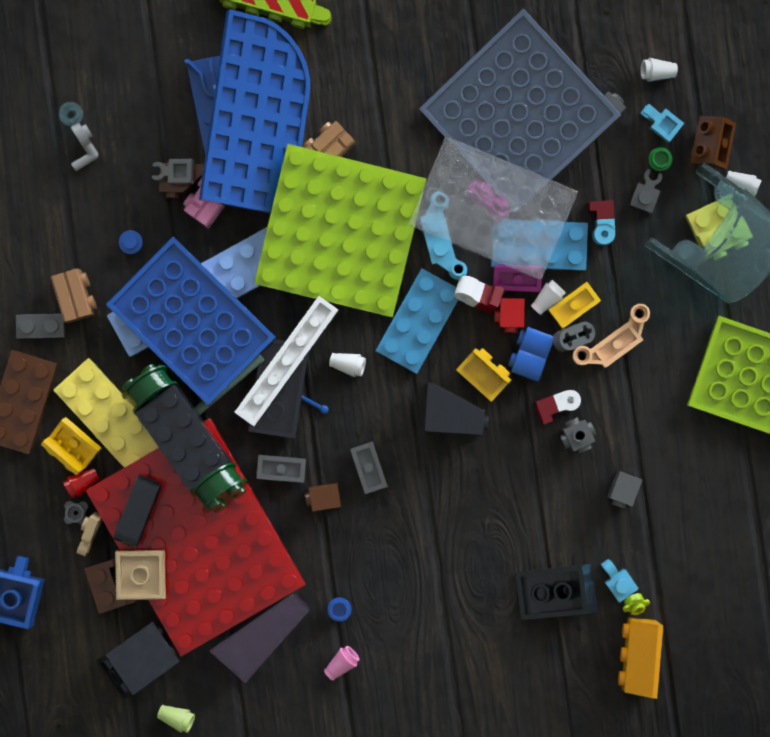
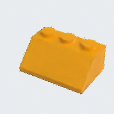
(641, 657)

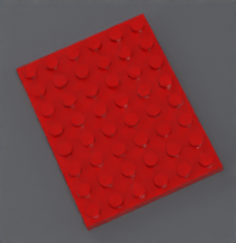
(215, 564)

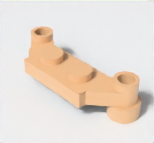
(616, 343)

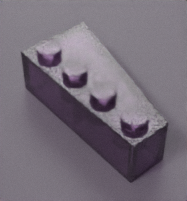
(254, 642)

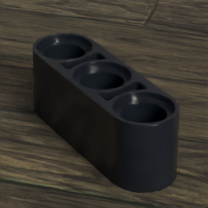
(137, 511)

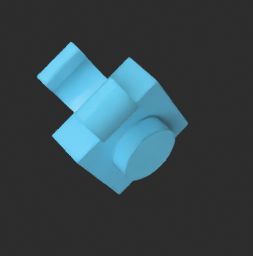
(664, 123)
(619, 582)

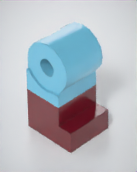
(604, 221)

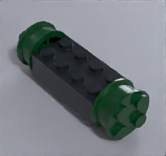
(184, 438)

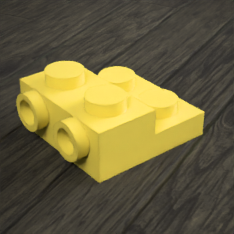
(705, 221)

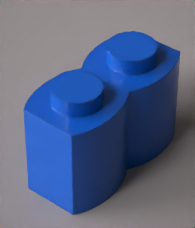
(531, 354)

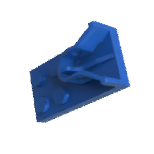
(203, 83)

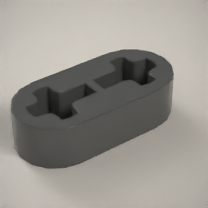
(575, 340)

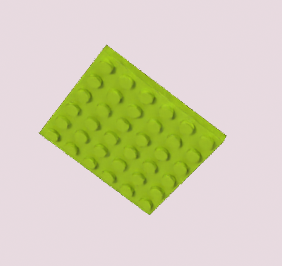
(339, 230)

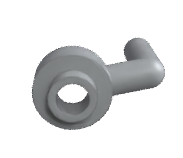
(83, 135)

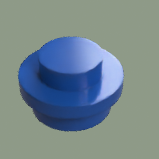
(130, 242)
(339, 609)

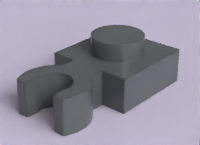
(178, 171)
(645, 195)

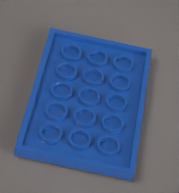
(190, 321)

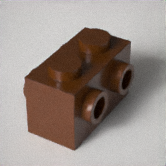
(713, 142)

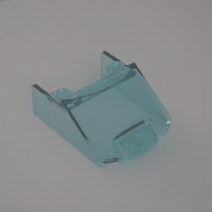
(737, 252)

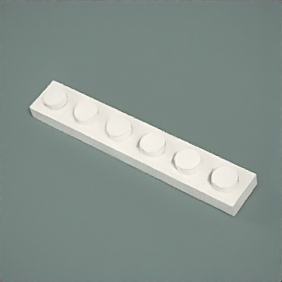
(286, 361)

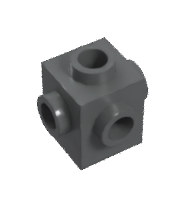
(569, 439)

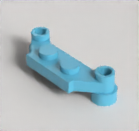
(442, 253)

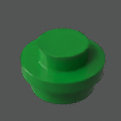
(660, 159)

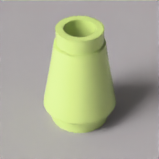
(177, 718)

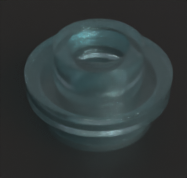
(70, 106)

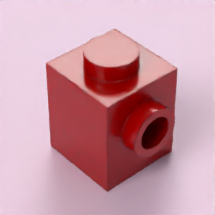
(510, 315)

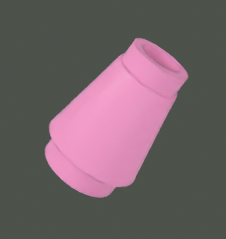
(341, 663)

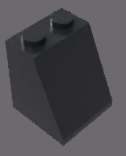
(451, 413)
(138, 660)

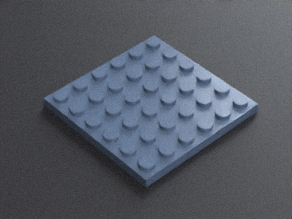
(522, 101)

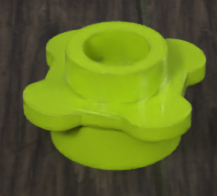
(635, 604)

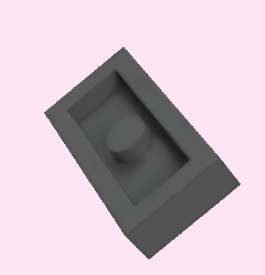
(40, 326)
(368, 467)
(281, 468)

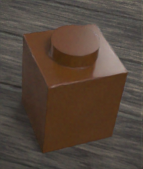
(323, 497)

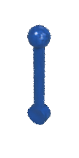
(322, 408)

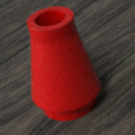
(78, 484)

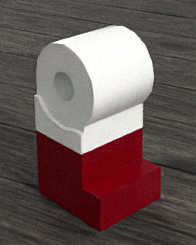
(478, 294)
(564, 400)

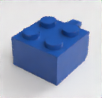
(19, 595)

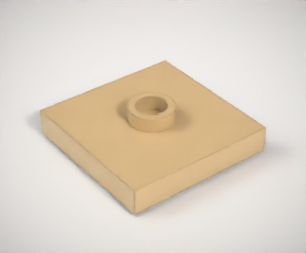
(140, 574)

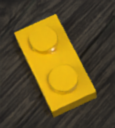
(574, 305)

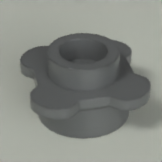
(70, 507)

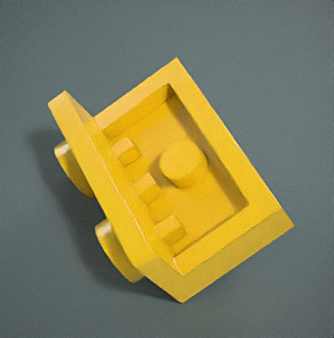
(484, 374)
(71, 446)

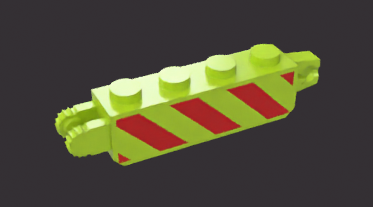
(298, 12)

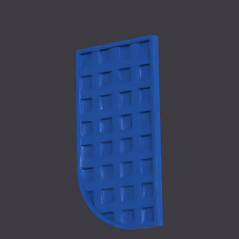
(255, 112)

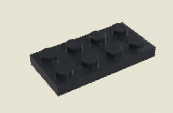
(283, 413)

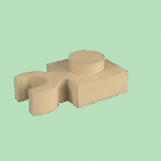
(90, 527)

